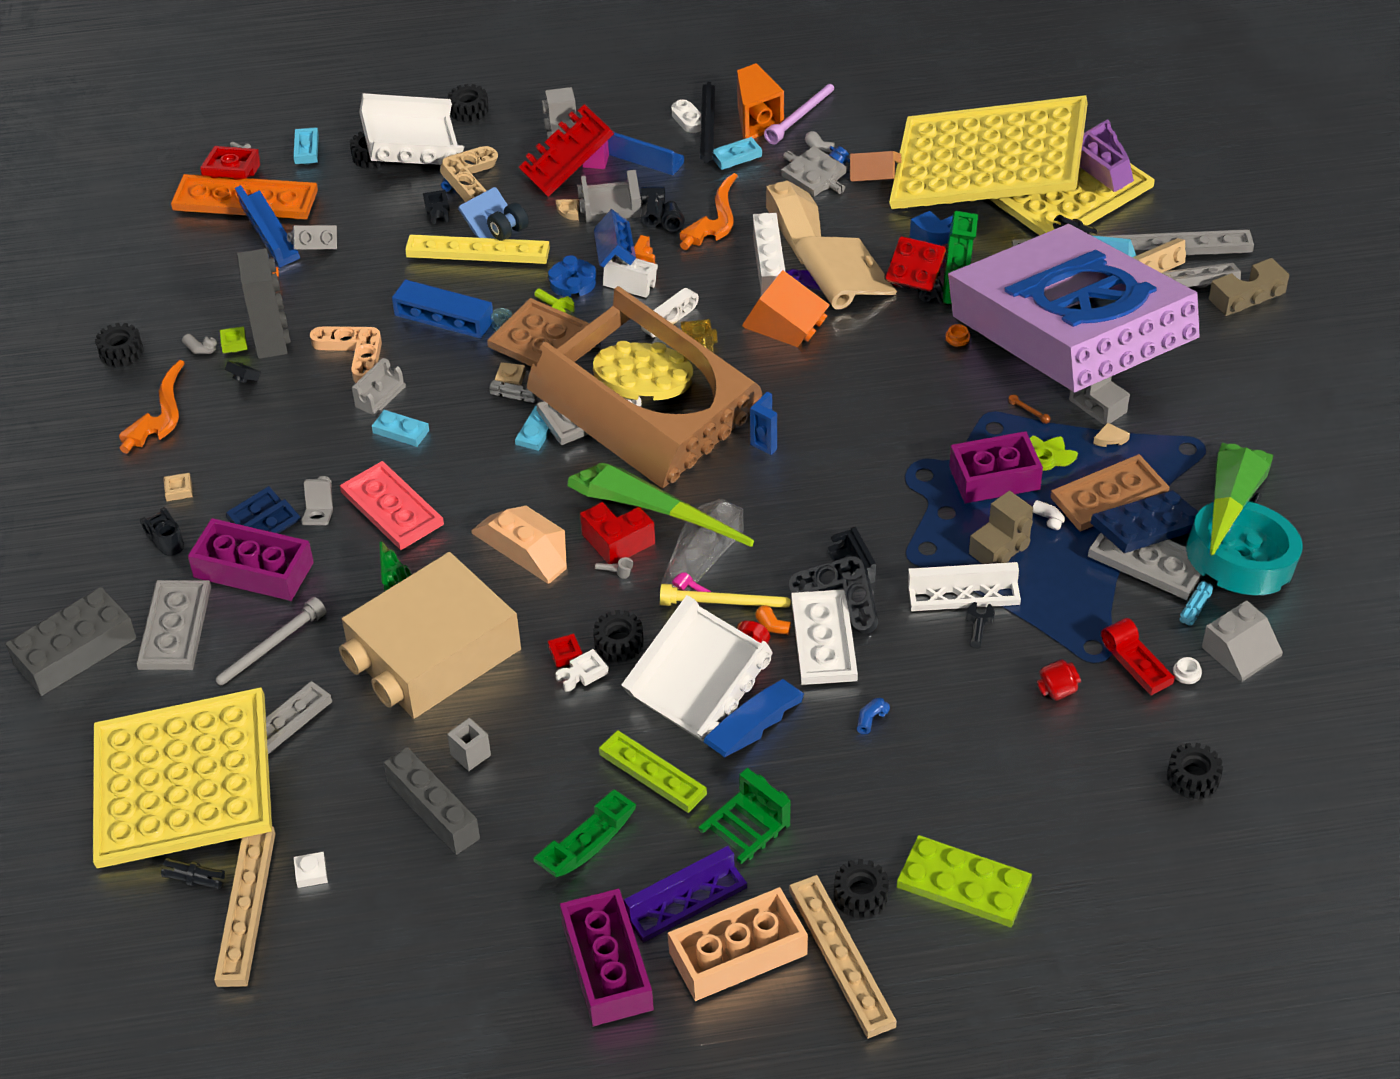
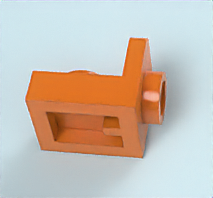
(643, 250)

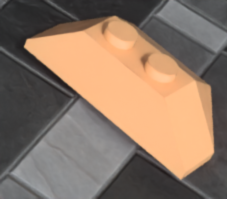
(526, 540)

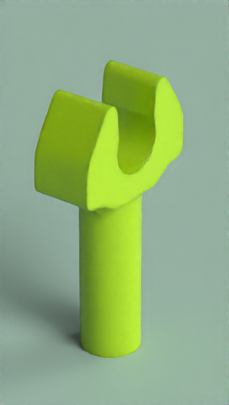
(560, 304)

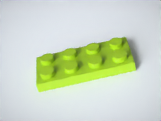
(964, 881)

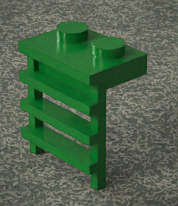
(758, 803)

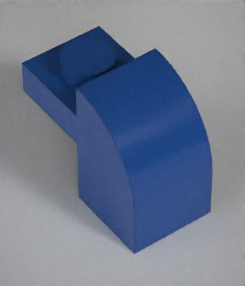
(930, 228)

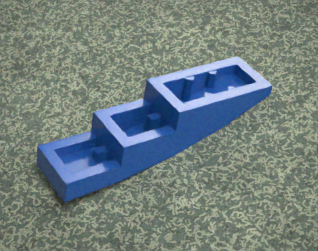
(752, 717)

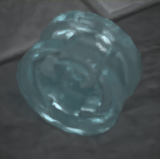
(499, 317)

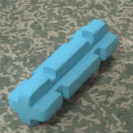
(1196, 603)

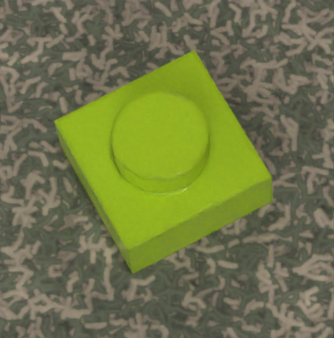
(233, 339)

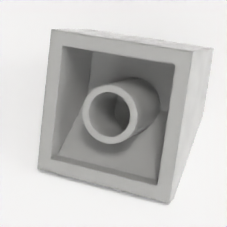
(1242, 641)

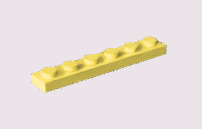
(477, 249)

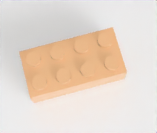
(737, 943)

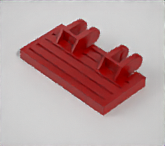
(566, 150)

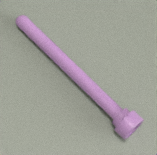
(775, 132)

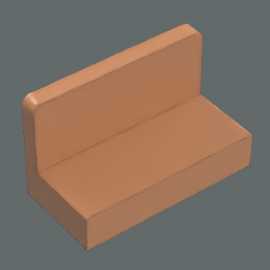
(873, 166)

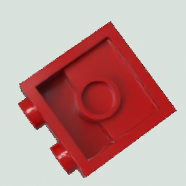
(231, 162)

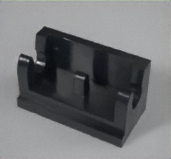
(852, 545)

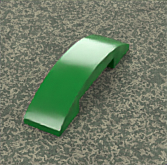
(959, 247)
(589, 837)

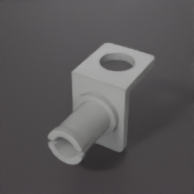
(318, 500)

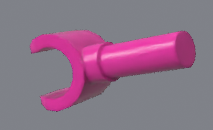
(683, 580)

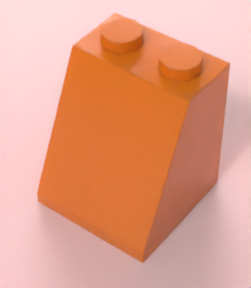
(758, 101)
(787, 311)

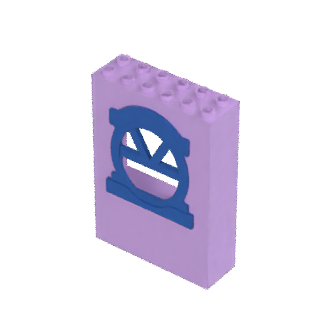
(1026, 299)

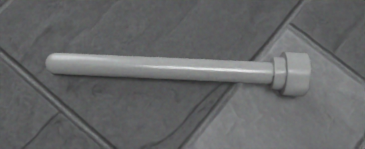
(312, 610)

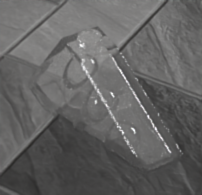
(701, 547)

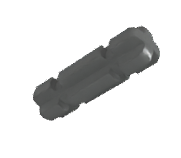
(511, 391)

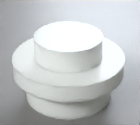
(1187, 670)

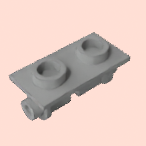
(313, 237)

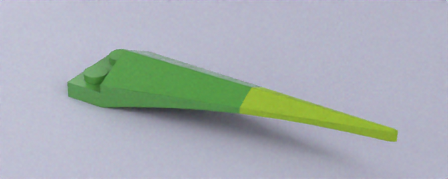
(1237, 477)
(621, 486)

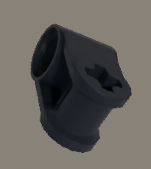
(163, 532)

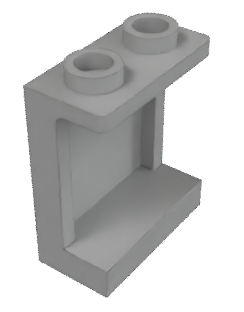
(600, 198)

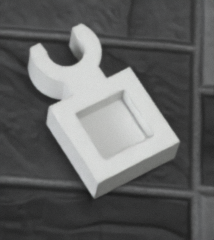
(583, 668)

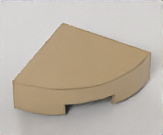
(568, 208)
(1111, 435)

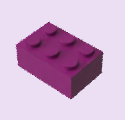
(995, 466)

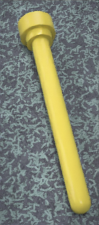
(671, 595)

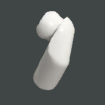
(1055, 517)

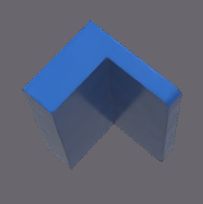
(763, 425)

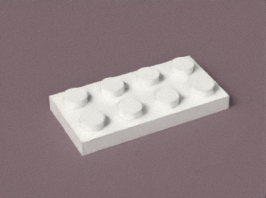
(823, 637)

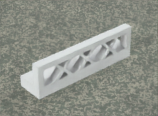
(962, 581)

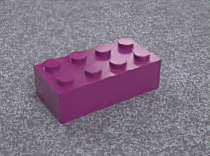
(251, 559)
(606, 957)

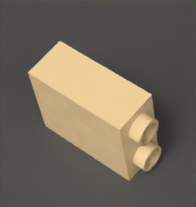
(429, 635)

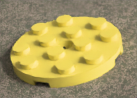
(643, 370)

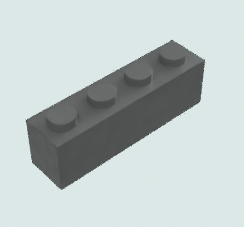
(432, 800)

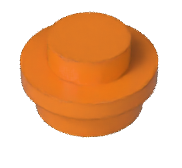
(957, 335)

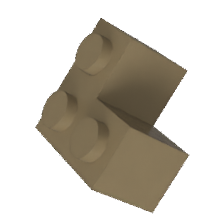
(1005, 533)

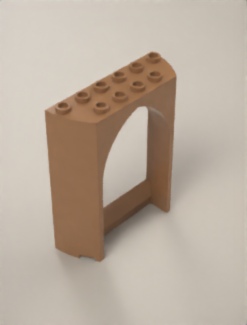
(647, 440)

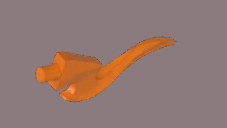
(720, 227)
(163, 424)

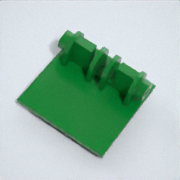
(391, 568)

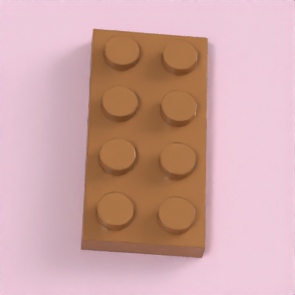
(1108, 489)

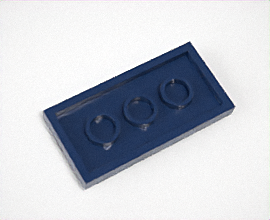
(1146, 521)

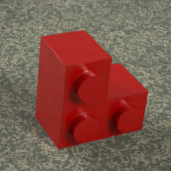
(617, 536)

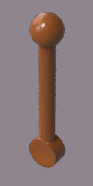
(1014, 399)

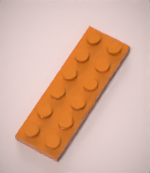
(219, 195)

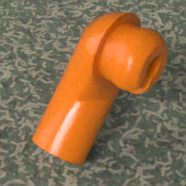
(766, 617)

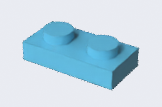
(306, 146)
(737, 153)
(400, 428)
(533, 432)

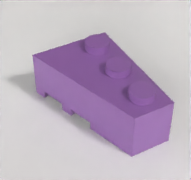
(1105, 157)

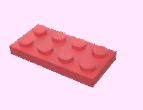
(391, 505)

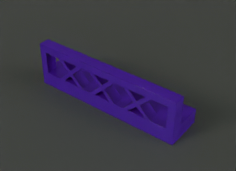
(678, 886)

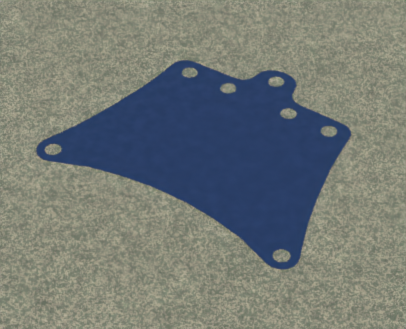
(1057, 581)

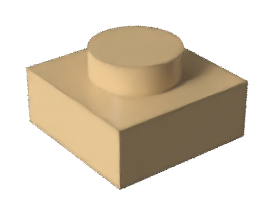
(511, 373)

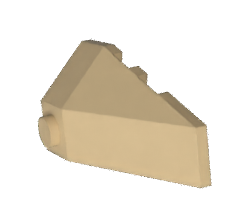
(795, 212)

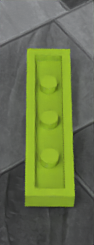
(653, 771)

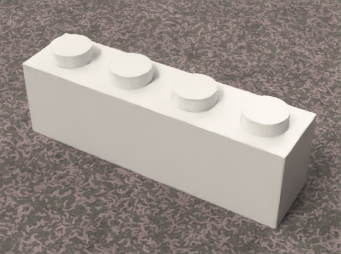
(767, 248)

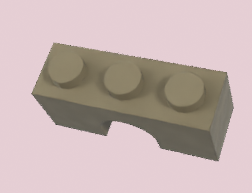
(1234, 295)

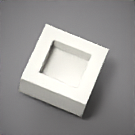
(310, 869)

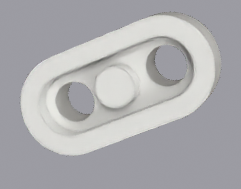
(687, 116)

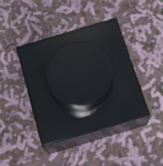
(242, 372)

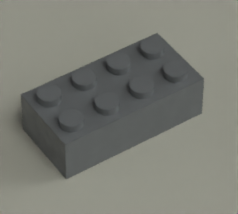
(264, 303)
(71, 641)

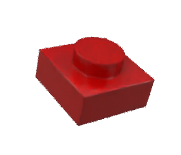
(564, 649)

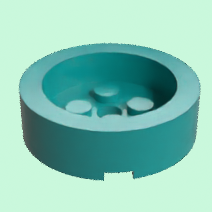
(1264, 539)

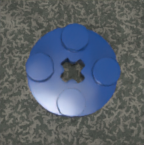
(581, 273)

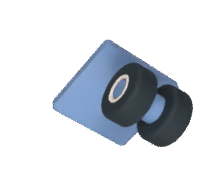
(492, 217)

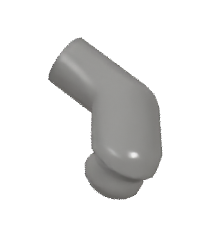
(813, 139)
(205, 347)

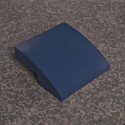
(264, 512)

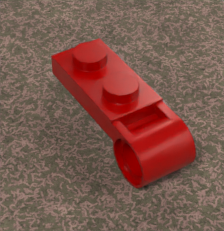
(1134, 656)

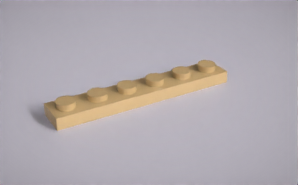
(244, 910)
(842, 957)

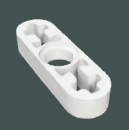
(676, 307)

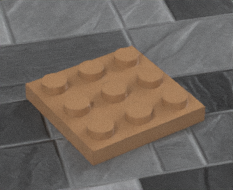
(530, 327)

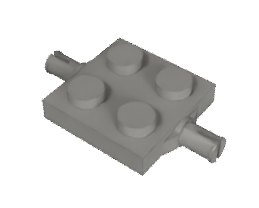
(814, 171)

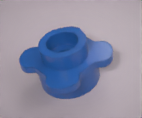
(839, 154)

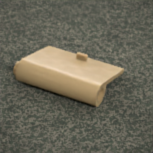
(842, 268)

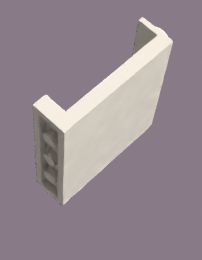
(408, 129)
(697, 669)

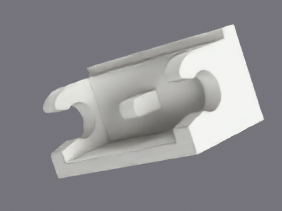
(632, 278)

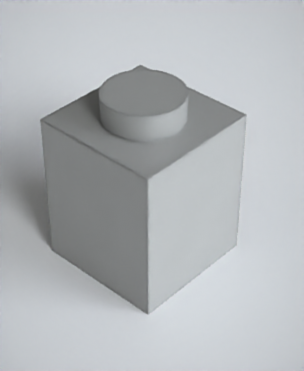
(469, 744)

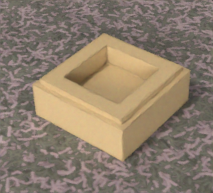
(178, 487)

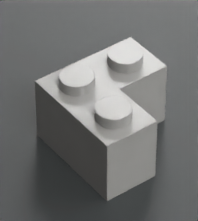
(558, 106)
(1102, 400)

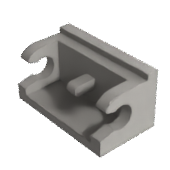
(378, 387)

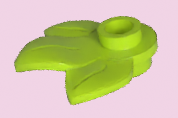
(1053, 452)

